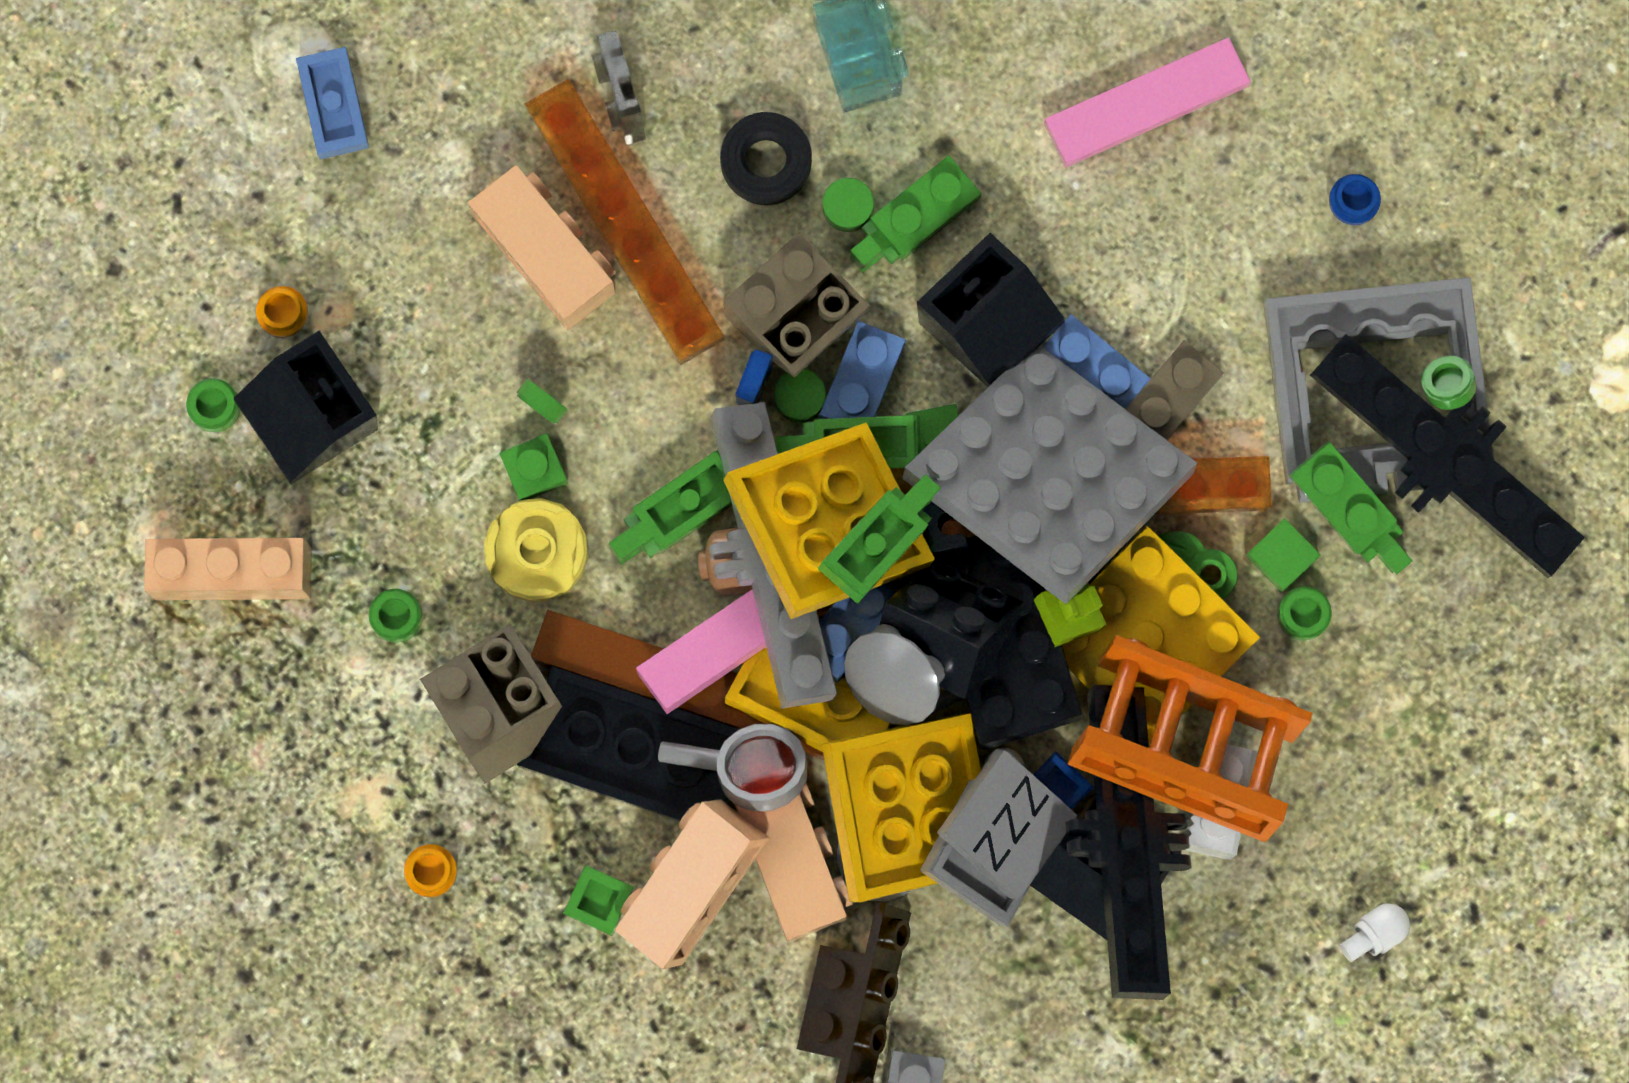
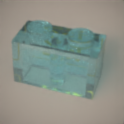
(859, 51)

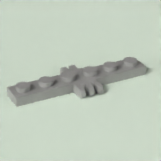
(794, 644)

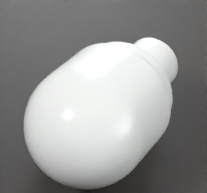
(1377, 932)

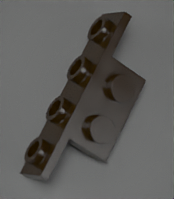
(854, 996)

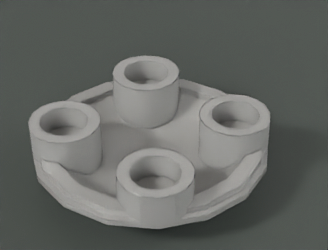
(893, 676)

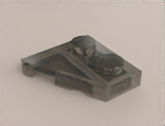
(624, 109)

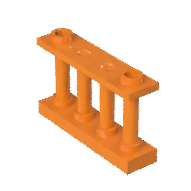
(1171, 781)

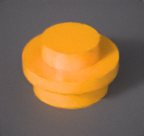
(282, 311)
(430, 870)

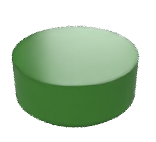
(848, 204)
(1449, 382)
(800, 397)
(541, 401)
(212, 405)
(1304, 613)
(395, 615)

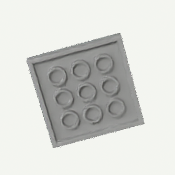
(1051, 472)

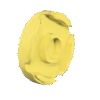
(536, 550)

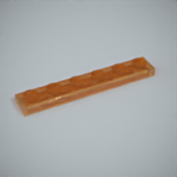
(624, 222)

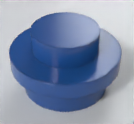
(1354, 199)

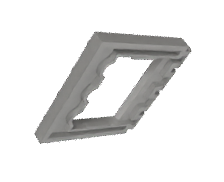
(1365, 317)

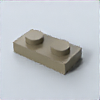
(1175, 390)

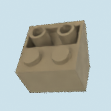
(794, 306)
(494, 702)

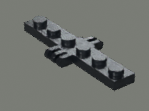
(1447, 456)
(1131, 849)

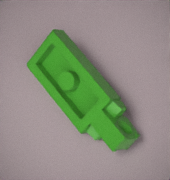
(916, 215)
(895, 435)
(1351, 507)
(674, 510)
(879, 539)

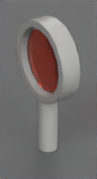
(756, 766)

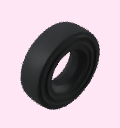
(758, 128)

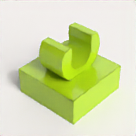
(1071, 620)

